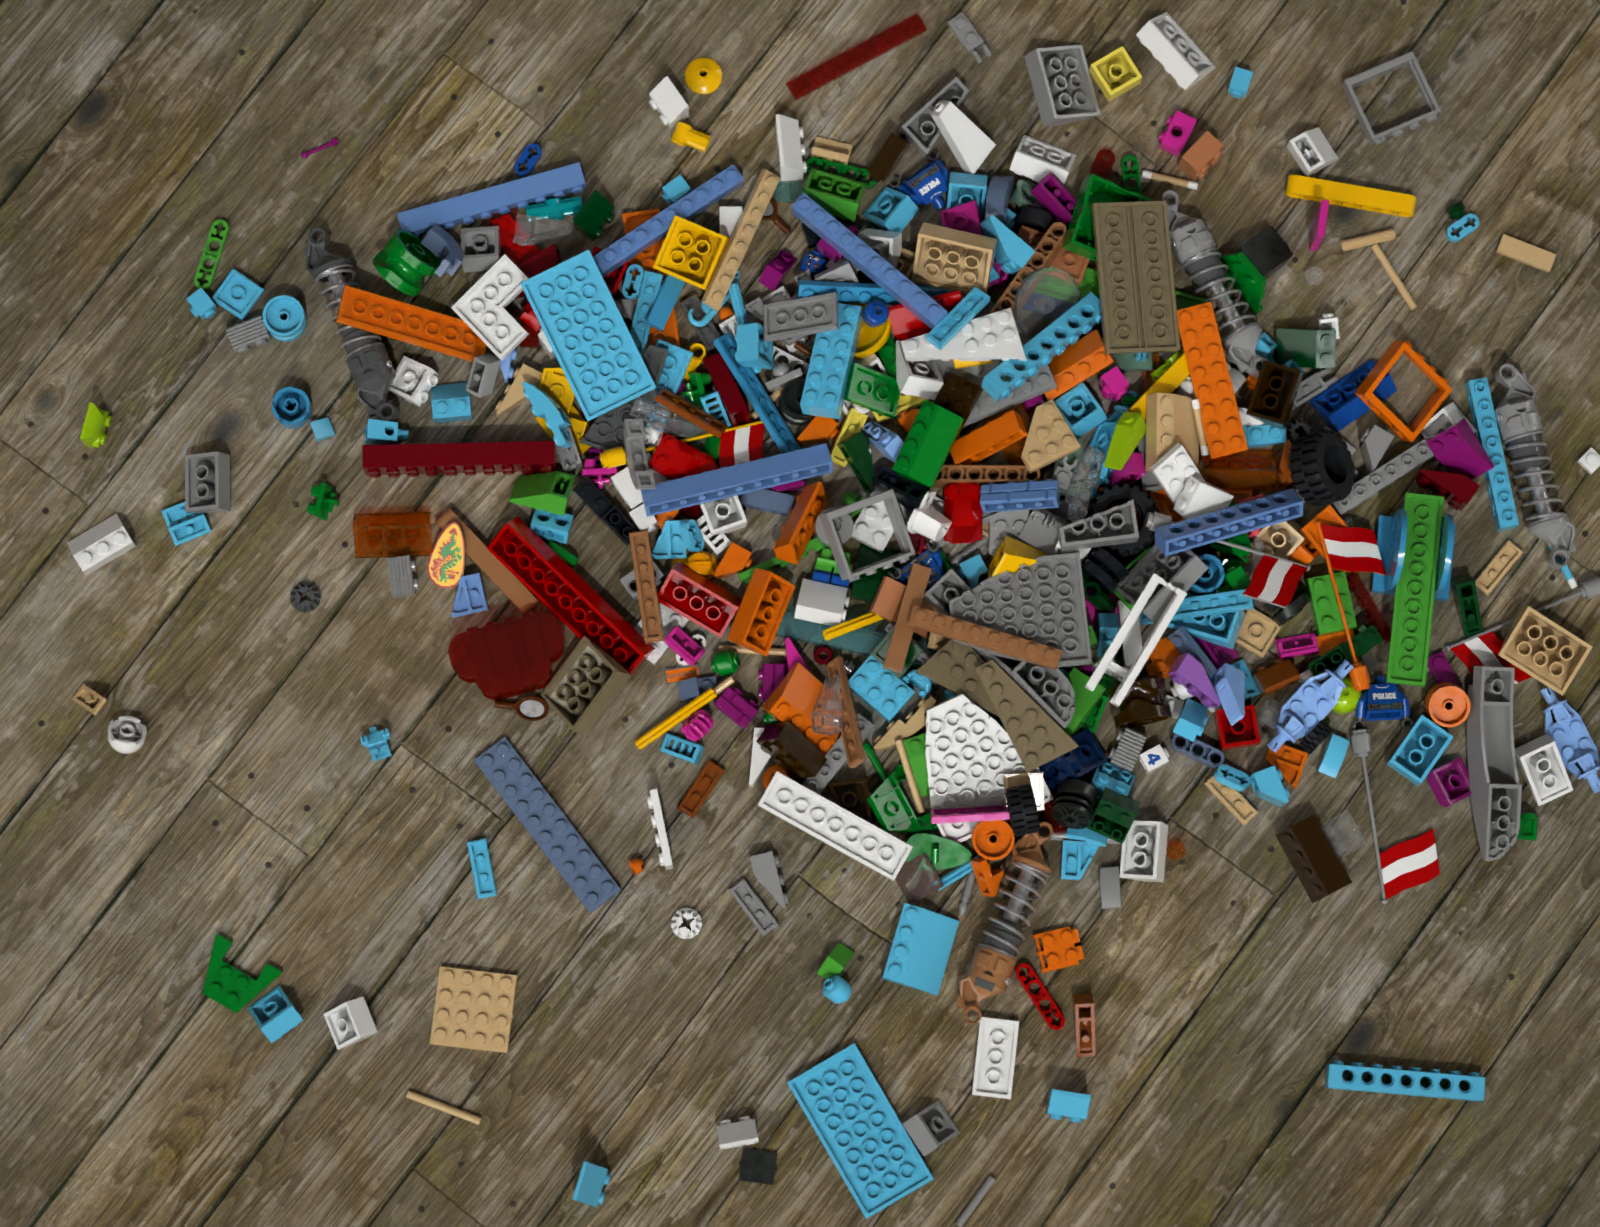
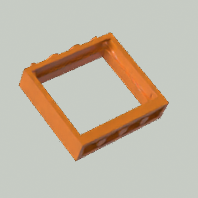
(1379, 371)

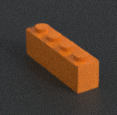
(988, 439)

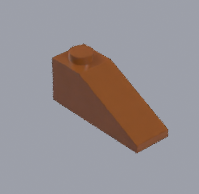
(1084, 1024)

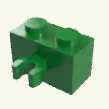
(1234, 580)

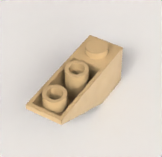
(514, 391)

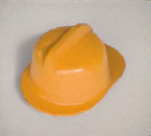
(699, 562)

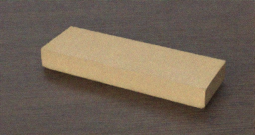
(1526, 253)
(1498, 567)
(1232, 801)

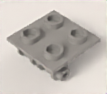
(1042, 530)

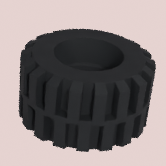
(1022, 810)

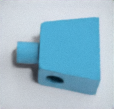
(376, 434)

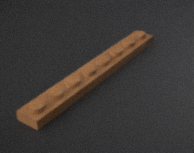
(985, 637)

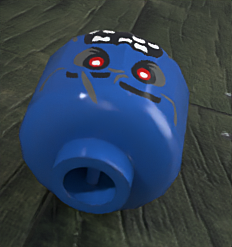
(814, 262)
(875, 314)

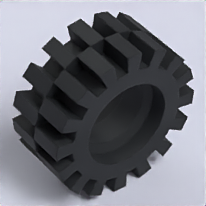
(1316, 737)

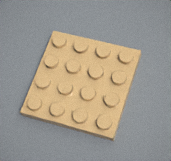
(473, 1009)

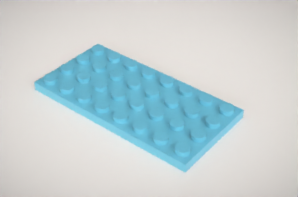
(588, 335)
(860, 1131)

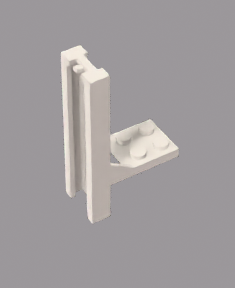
(1124, 675)

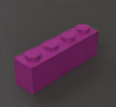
(1055, 199)

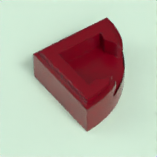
(692, 512)

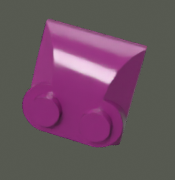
(1450, 782)

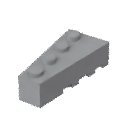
(921, 128)
(1102, 529)

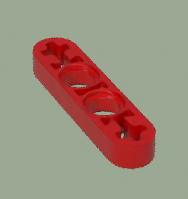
(1042, 995)

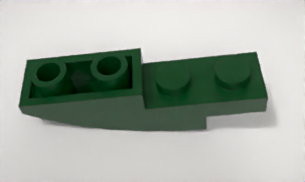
(1333, 659)

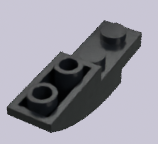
(605, 510)

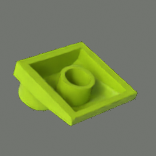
(95, 426)

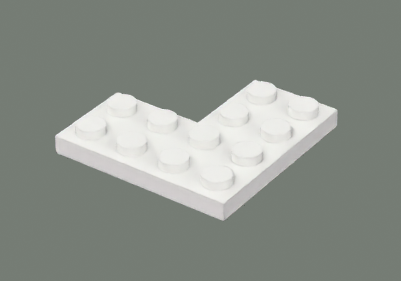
(485, 306)
(874, 525)

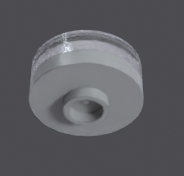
(843, 525)

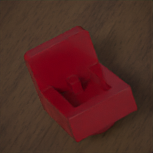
(918, 543)

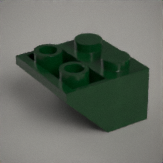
(1114, 815)

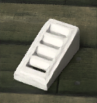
(722, 546)

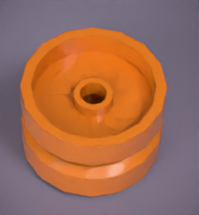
(1457, 709)
(998, 849)

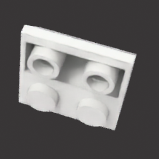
(1311, 151)

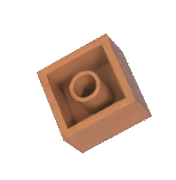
(1200, 156)

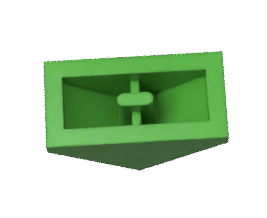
(835, 961)

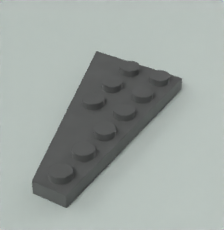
(608, 427)

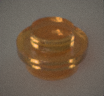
(1175, 850)

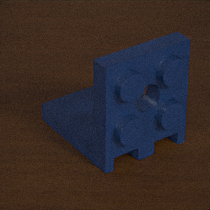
(1074, 763)

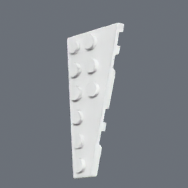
(980, 340)

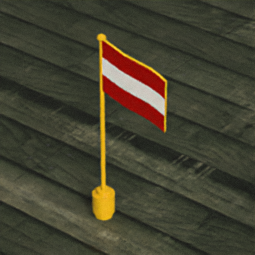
(736, 446)

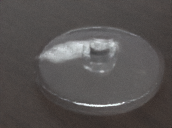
(1043, 299)

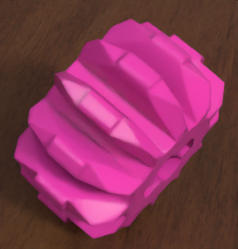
(697, 725)

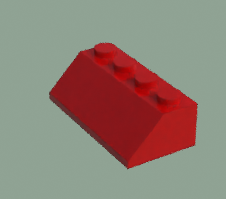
(907, 325)
(699, 599)

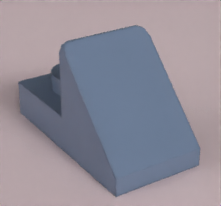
(693, 687)

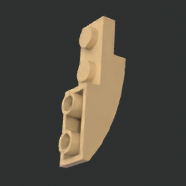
(914, 723)

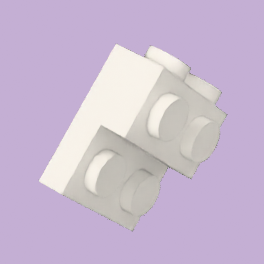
(413, 381)

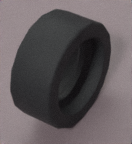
(1034, 218)

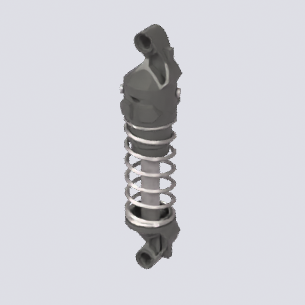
(366, 354)

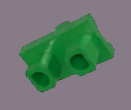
(695, 387)
(324, 502)

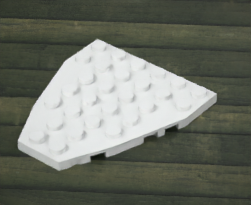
(967, 761)

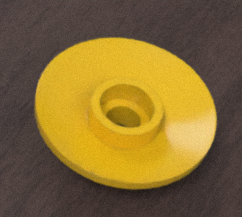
(701, 84)

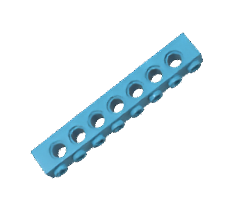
(1007, 370)
(1488, 435)
(1475, 1083)

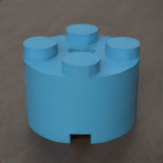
(302, 407)
(1214, 578)

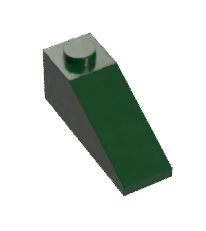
(859, 457)
(1467, 604)

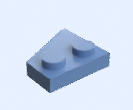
(469, 596)

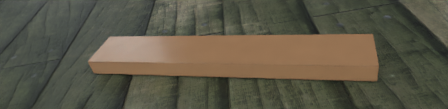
(646, 586)
(902, 631)
(850, 733)

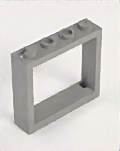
(1381, 70)
(898, 526)

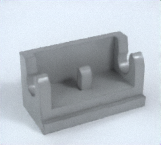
(569, 457)

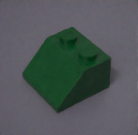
(594, 216)

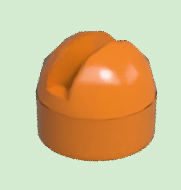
(725, 313)
(637, 865)

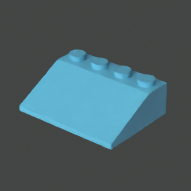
(920, 949)

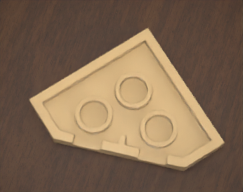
(1047, 438)

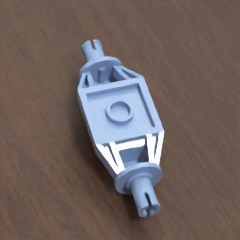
(1309, 705)
(1571, 739)

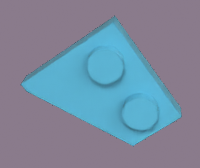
(670, 542)
(1075, 859)

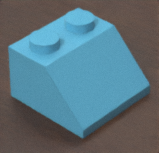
(966, 188)
(891, 210)
(752, 348)
(451, 403)
(1080, 410)
(275, 1014)
(1068, 1105)

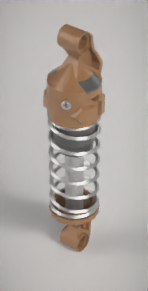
(995, 957)

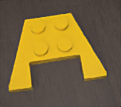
(557, 386)

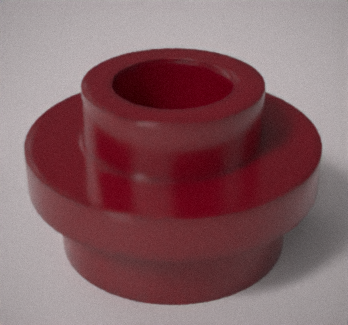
(823, 649)

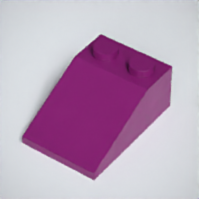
(1460, 450)

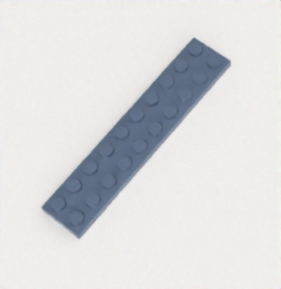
(547, 825)

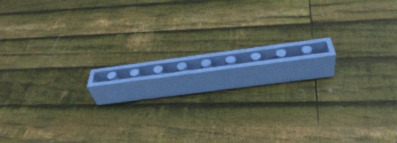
(493, 200)
(658, 226)
(868, 261)
(737, 479)

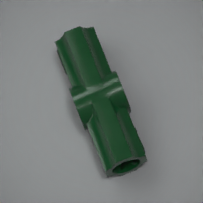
(1100, 600)

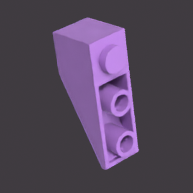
(1192, 675)

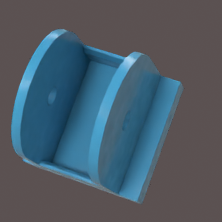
(1391, 541)

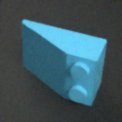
(1011, 250)
(590, 1184)

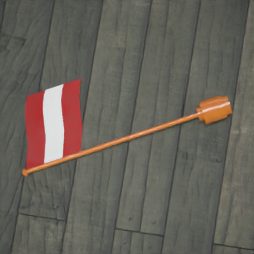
(1351, 551)

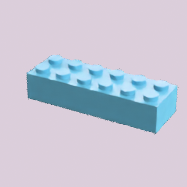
(831, 365)

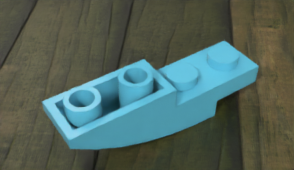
(547, 408)
(1264, 436)

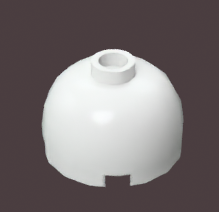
(126, 734)

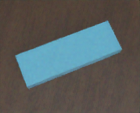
(482, 868)

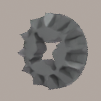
(305, 606)

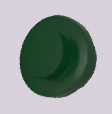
(1456, 211)

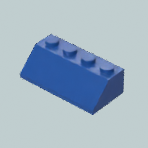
(1341, 405)

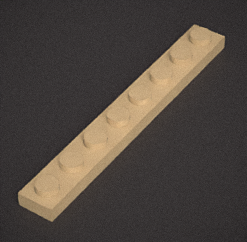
(740, 239)

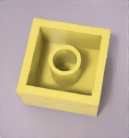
(1115, 73)

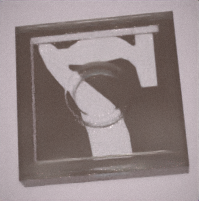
(918, 879)

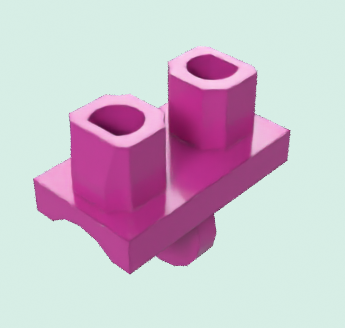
(591, 471)

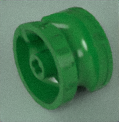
(406, 262)

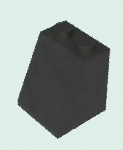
(1266, 252)

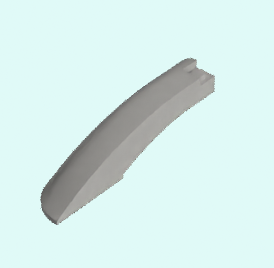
(1043, 685)
(1492, 760)

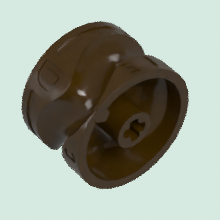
(1142, 704)

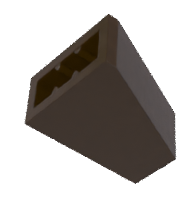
(888, 158)

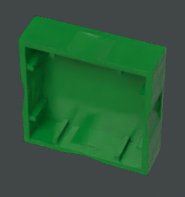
(1080, 232)

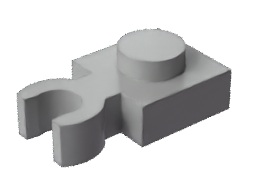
(1063, 474)

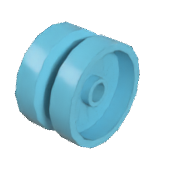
(274, 316)

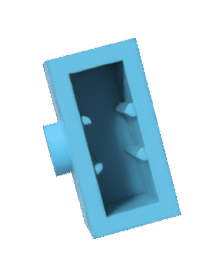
(1191, 720)

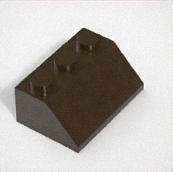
(1274, 394)

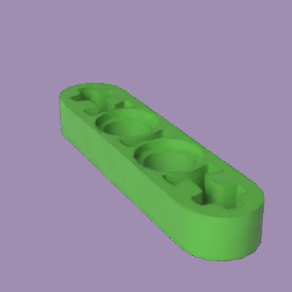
(213, 255)

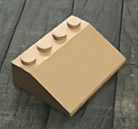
(953, 259)
(1167, 423)
(1544, 650)

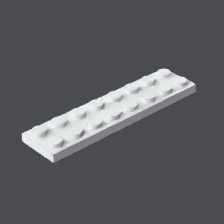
(835, 826)

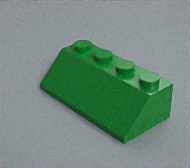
(927, 444)

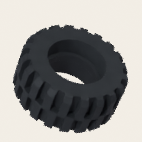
(1321, 467)
(1143, 504)

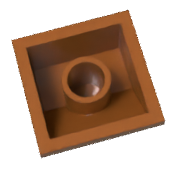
(1283, 474)
(1276, 677)

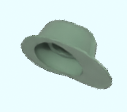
(1023, 197)

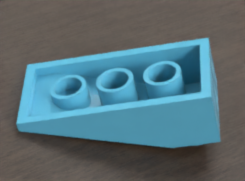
(1216, 629)

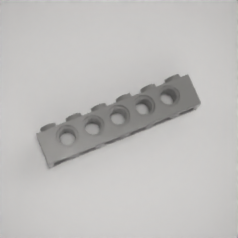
(1384, 477)
(836, 759)

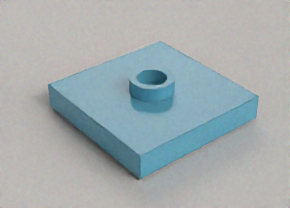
(237, 294)

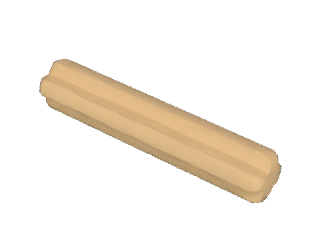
(1368, 239)

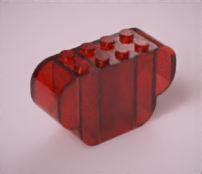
(509, 655)

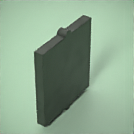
(758, 1166)

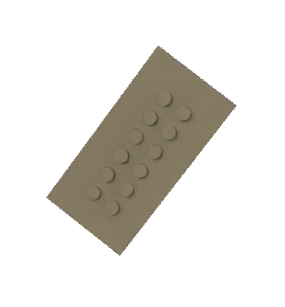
(1135, 277)

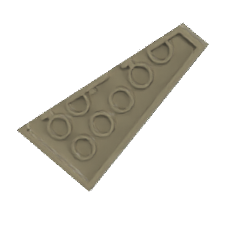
(955, 670)
(1030, 728)

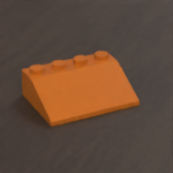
(794, 703)

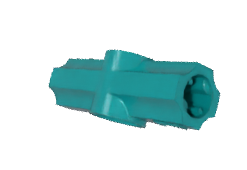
(555, 208)

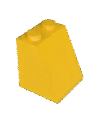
(1011, 555)

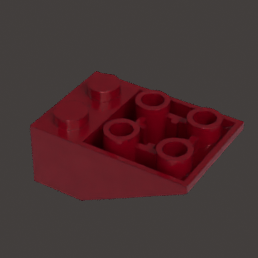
(1455, 488)

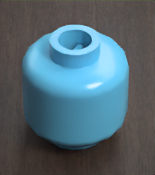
(836, 989)

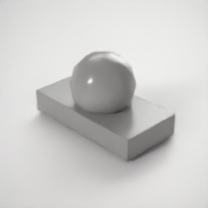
(782, 375)

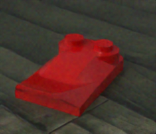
(677, 459)
(965, 512)

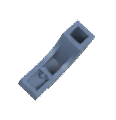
(998, 196)
(445, 249)

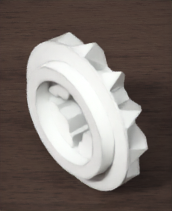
(683, 932)

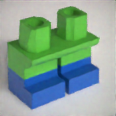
(824, 568)

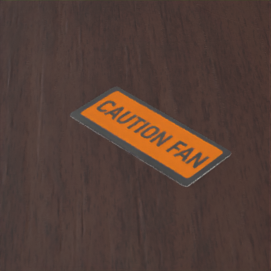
(681, 673)

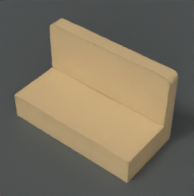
(831, 150)

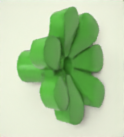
(851, 498)

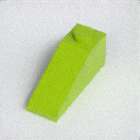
(1125, 439)

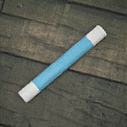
(1567, 573)

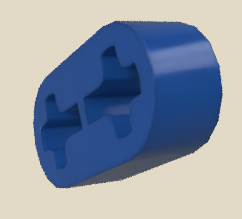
(523, 158)

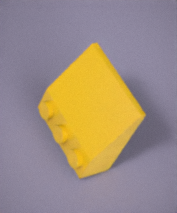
(690, 252)

